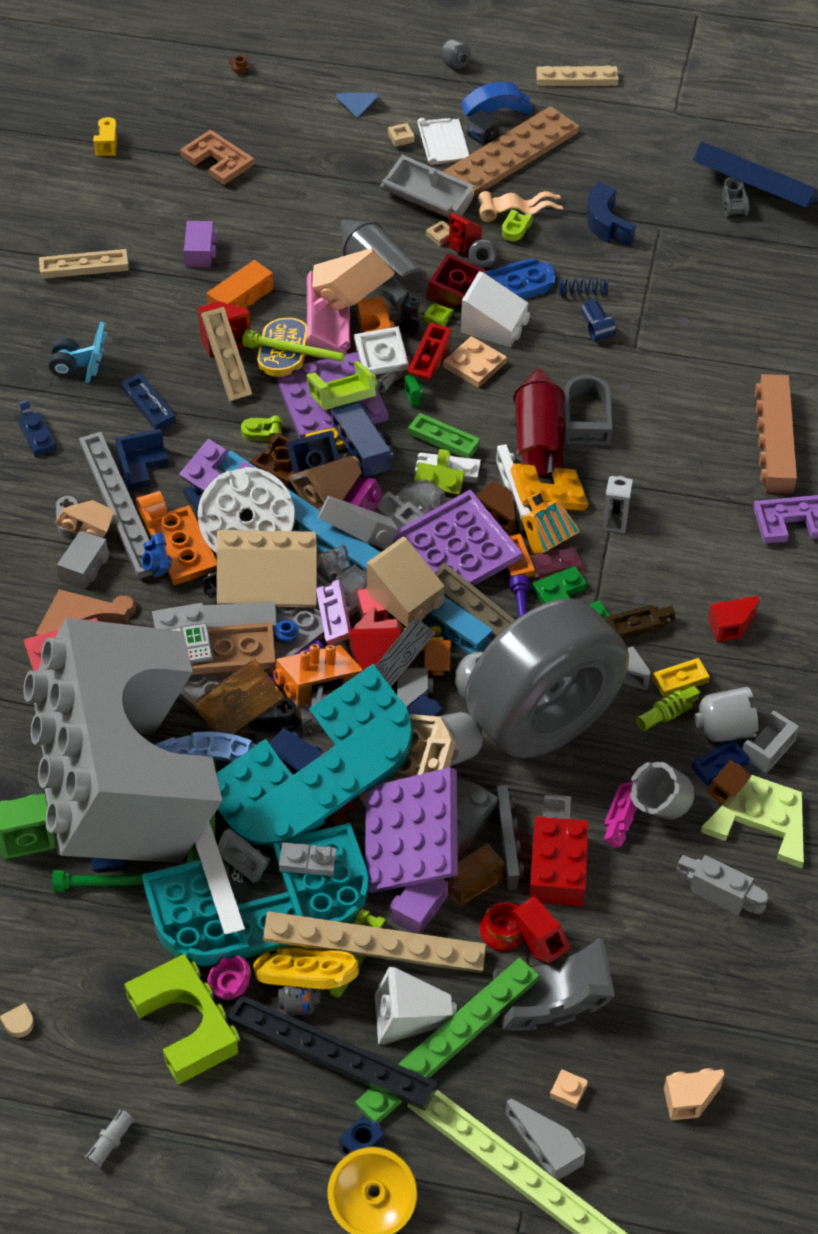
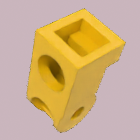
(106, 142)

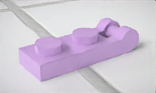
(334, 612)

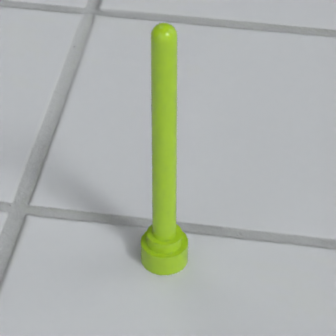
(253, 339)

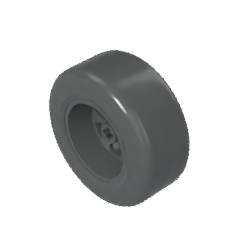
(547, 678)

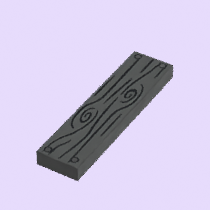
(404, 651)

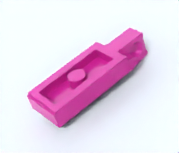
(620, 816)

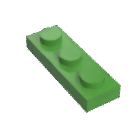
(444, 436)

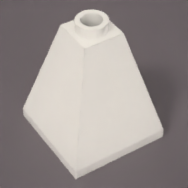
(409, 1007)

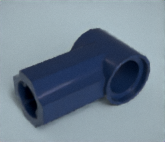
(598, 323)

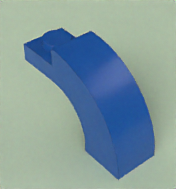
(495, 97)

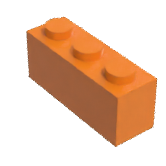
(243, 286)

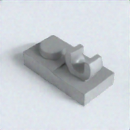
(242, 855)
(307, 859)

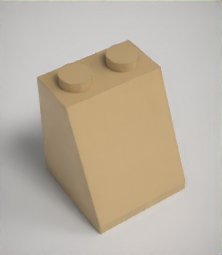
(404, 582)

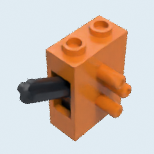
(314, 673)

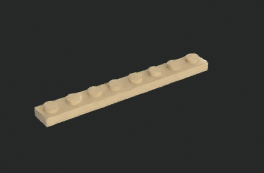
(374, 942)

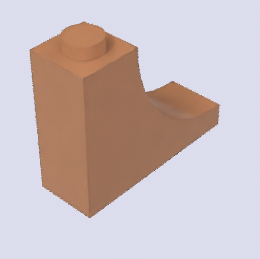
(81, 607)

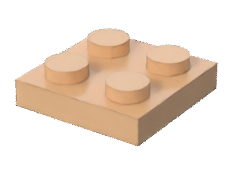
(474, 362)

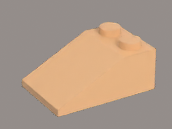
(350, 277)

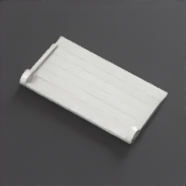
(443, 140)

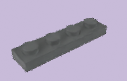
(510, 846)

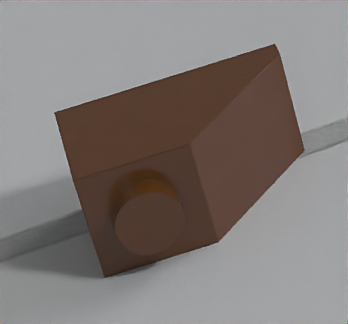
(500, 505)

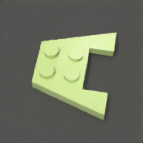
(766, 808)

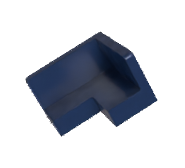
(139, 453)

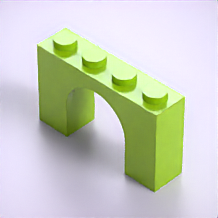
(180, 983)

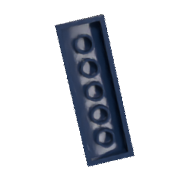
(755, 175)

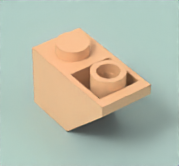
(87, 517)
(691, 1093)

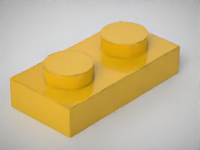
(681, 677)

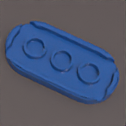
(525, 277)

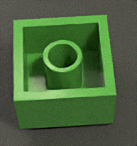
(24, 827)

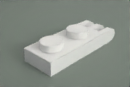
(469, 466)

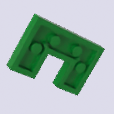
(562, 586)

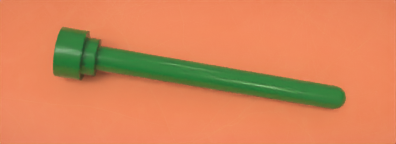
(63, 880)

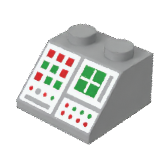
(193, 623)

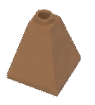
(328, 479)

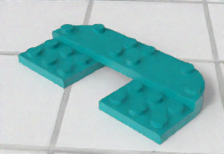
(370, 743)
(190, 923)

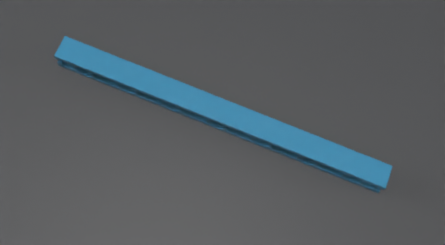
(455, 623)

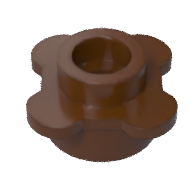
(240, 64)

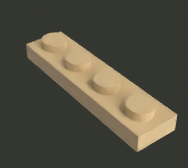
(577, 76)
(83, 263)
(226, 354)

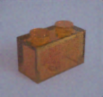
(476, 874)

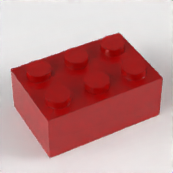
(559, 861)

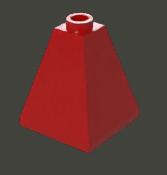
(370, 645)

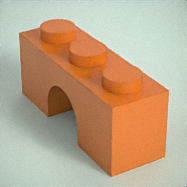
(374, 314)

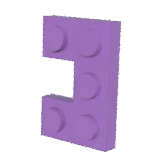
(203, 466)
(776, 512)

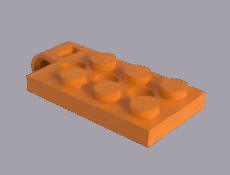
(155, 516)

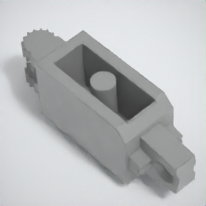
(722, 885)

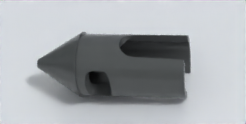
(364, 235)

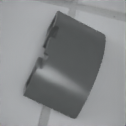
(563, 990)

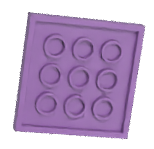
(304, 410)
(463, 538)
(411, 830)

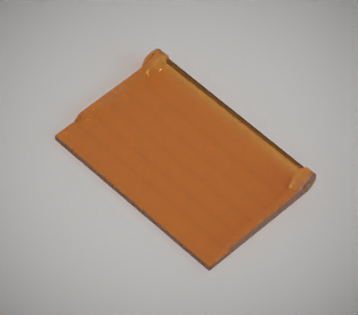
(238, 699)

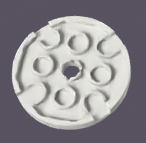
(244, 490)

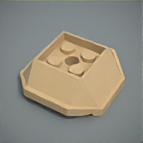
(430, 749)

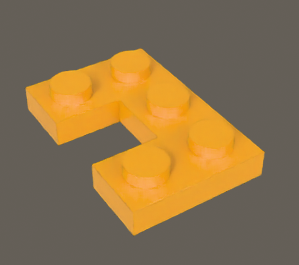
(565, 490)

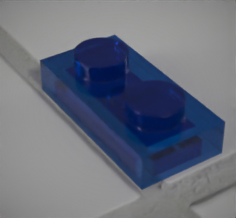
(712, 763)

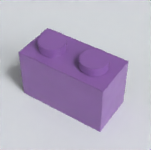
(199, 244)
(418, 905)

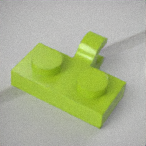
(445, 478)

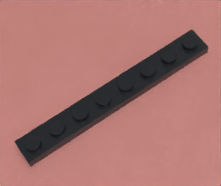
(333, 1052)

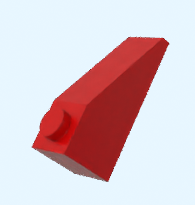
(430, 351)

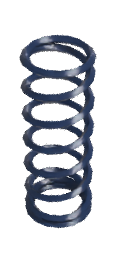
(562, 289)

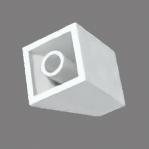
(493, 312)

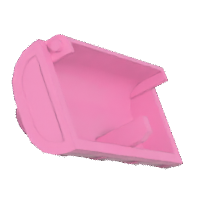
(325, 326)

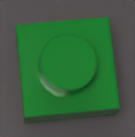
(413, 390)

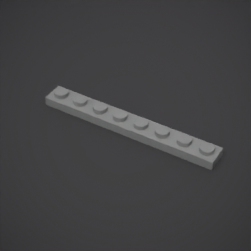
(117, 498)

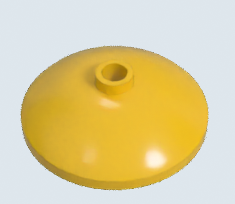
(351, 1197)

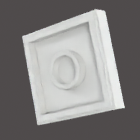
(382, 350)

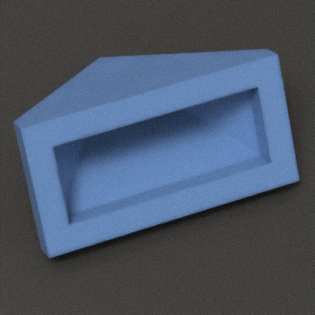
(356, 102)

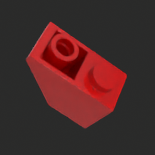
(463, 233)
(732, 617)
(541, 930)

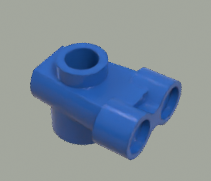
(155, 555)

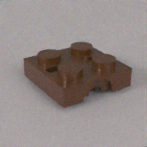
(277, 459)

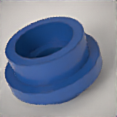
(286, 636)

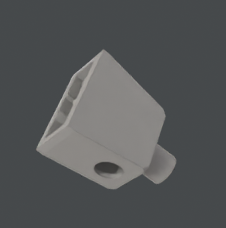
(617, 495)

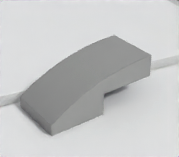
(398, 511)

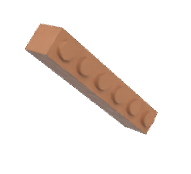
(776, 434)

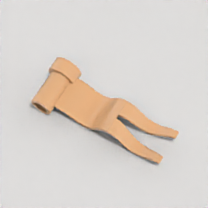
(492, 206)

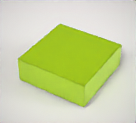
(437, 314)

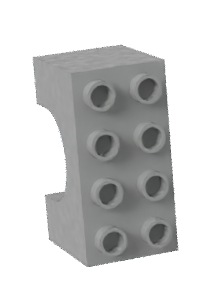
(104, 780)

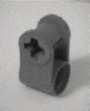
(734, 198)

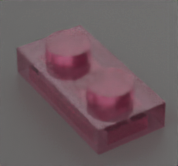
(554, 562)

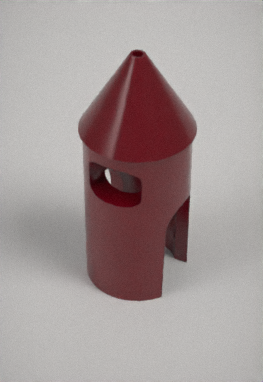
(540, 422)

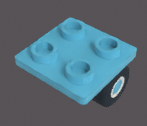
(68, 355)

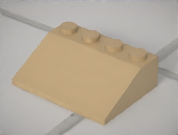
(266, 567)

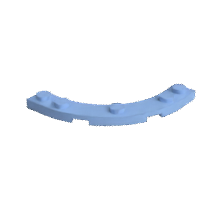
(211, 744)

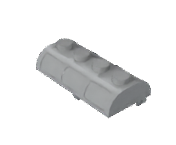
(428, 187)

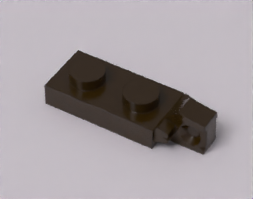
(641, 620)

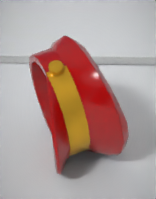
(500, 928)

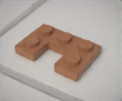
(231, 159)

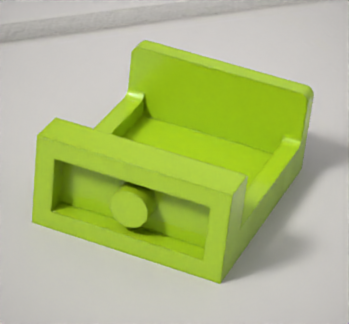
(342, 390)

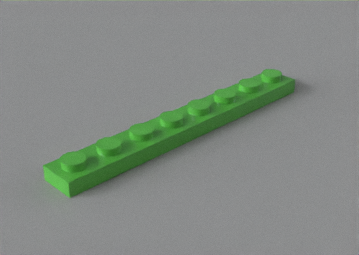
(456, 1033)

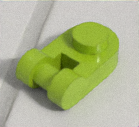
(516, 225)
(261, 428)

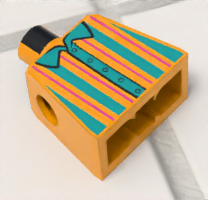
(547, 524)

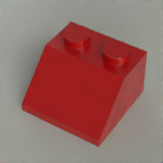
(238, 319)

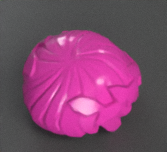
(229, 977)

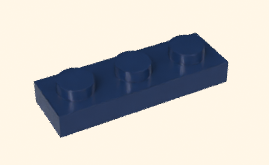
(148, 402)

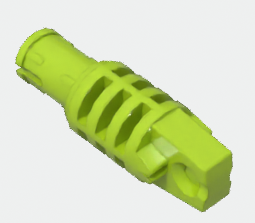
(668, 708)

